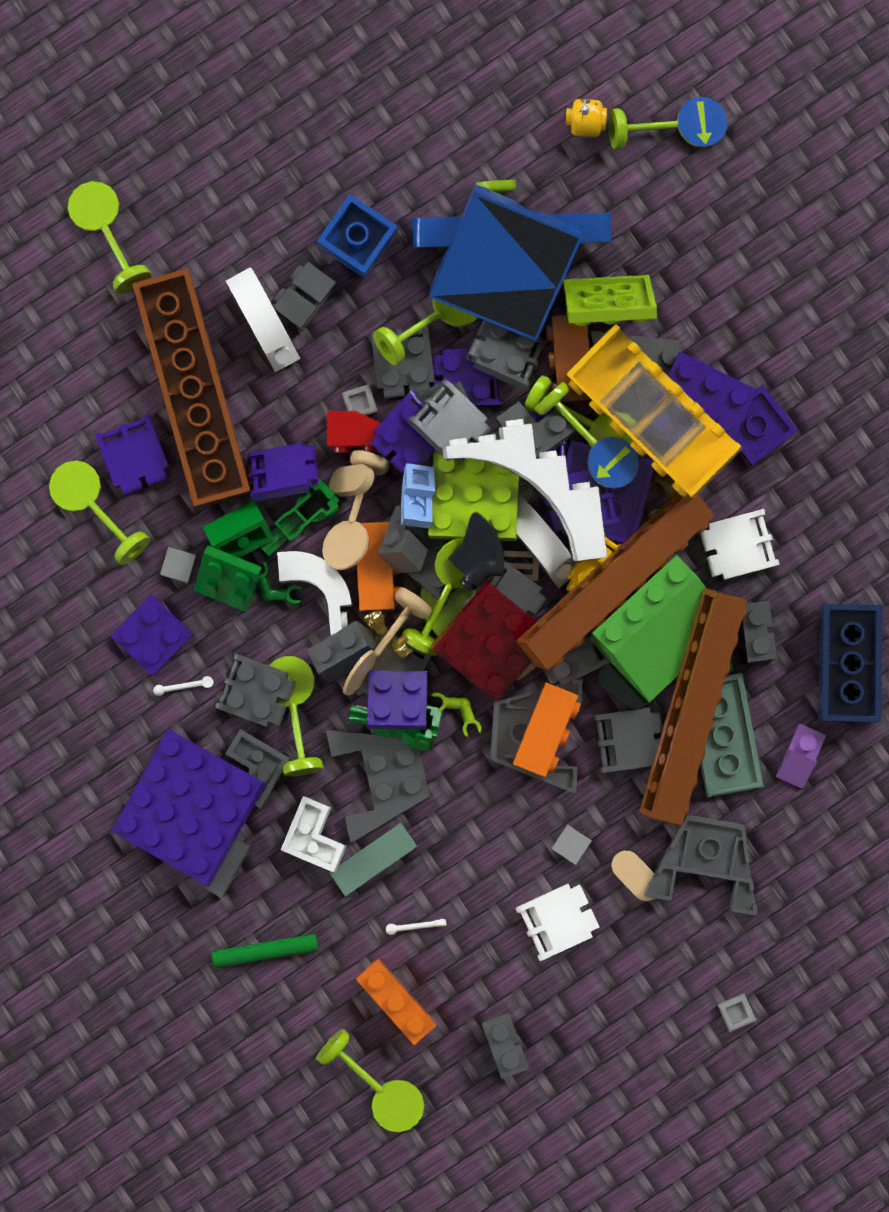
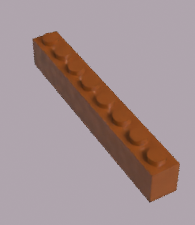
(614, 580)
(693, 706)

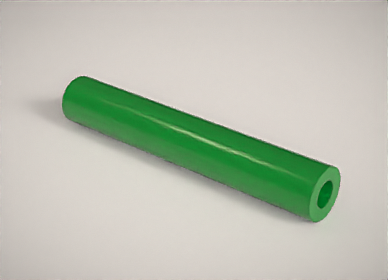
(265, 951)

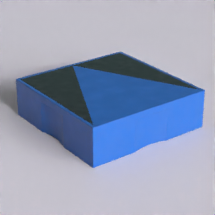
(505, 263)

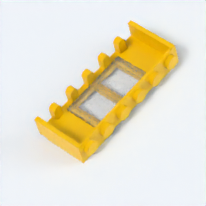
(653, 412)

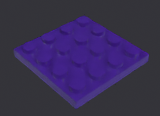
(188, 807)

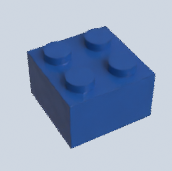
(357, 236)

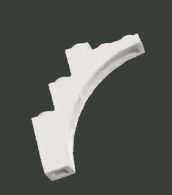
(576, 508)

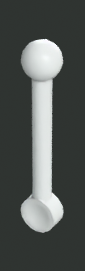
(206, 682)
(391, 929)

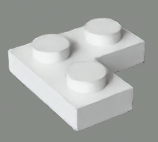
(305, 839)

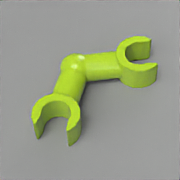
(463, 705)

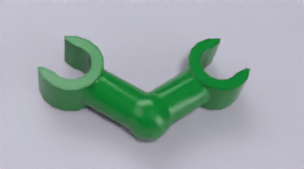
(275, 594)

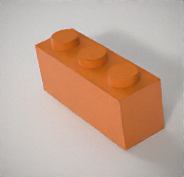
(375, 574)
(547, 730)
(396, 1001)

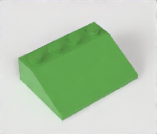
(653, 629)

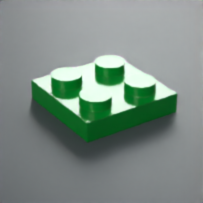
(227, 578)

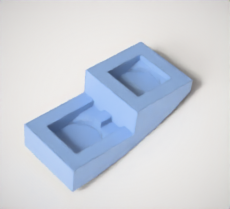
(417, 495)

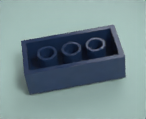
(864, 650)

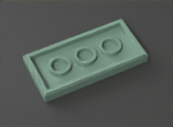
(731, 749)

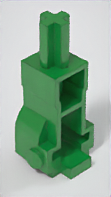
(292, 523)
(412, 738)

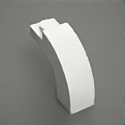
(263, 319)
(543, 544)
(311, 569)

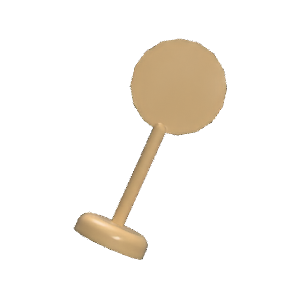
(349, 539)
(411, 604)

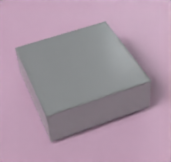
(360, 400)
(178, 565)
(571, 844)
(736, 1012)

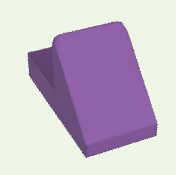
(800, 756)

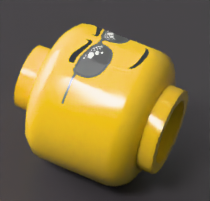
(586, 118)

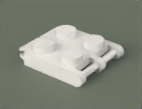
(738, 545)
(558, 920)

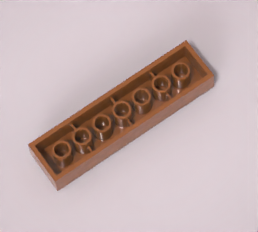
(192, 389)

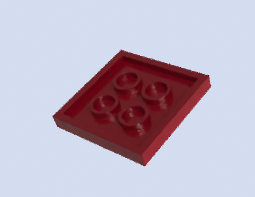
(484, 639)

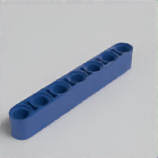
(442, 230)

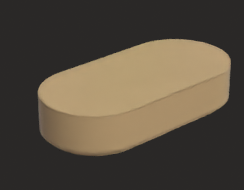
(351, 480)
(632, 873)

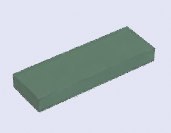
(373, 859)

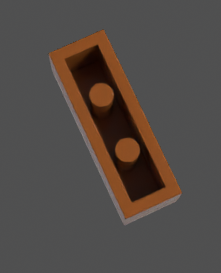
(569, 347)

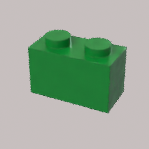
(239, 531)

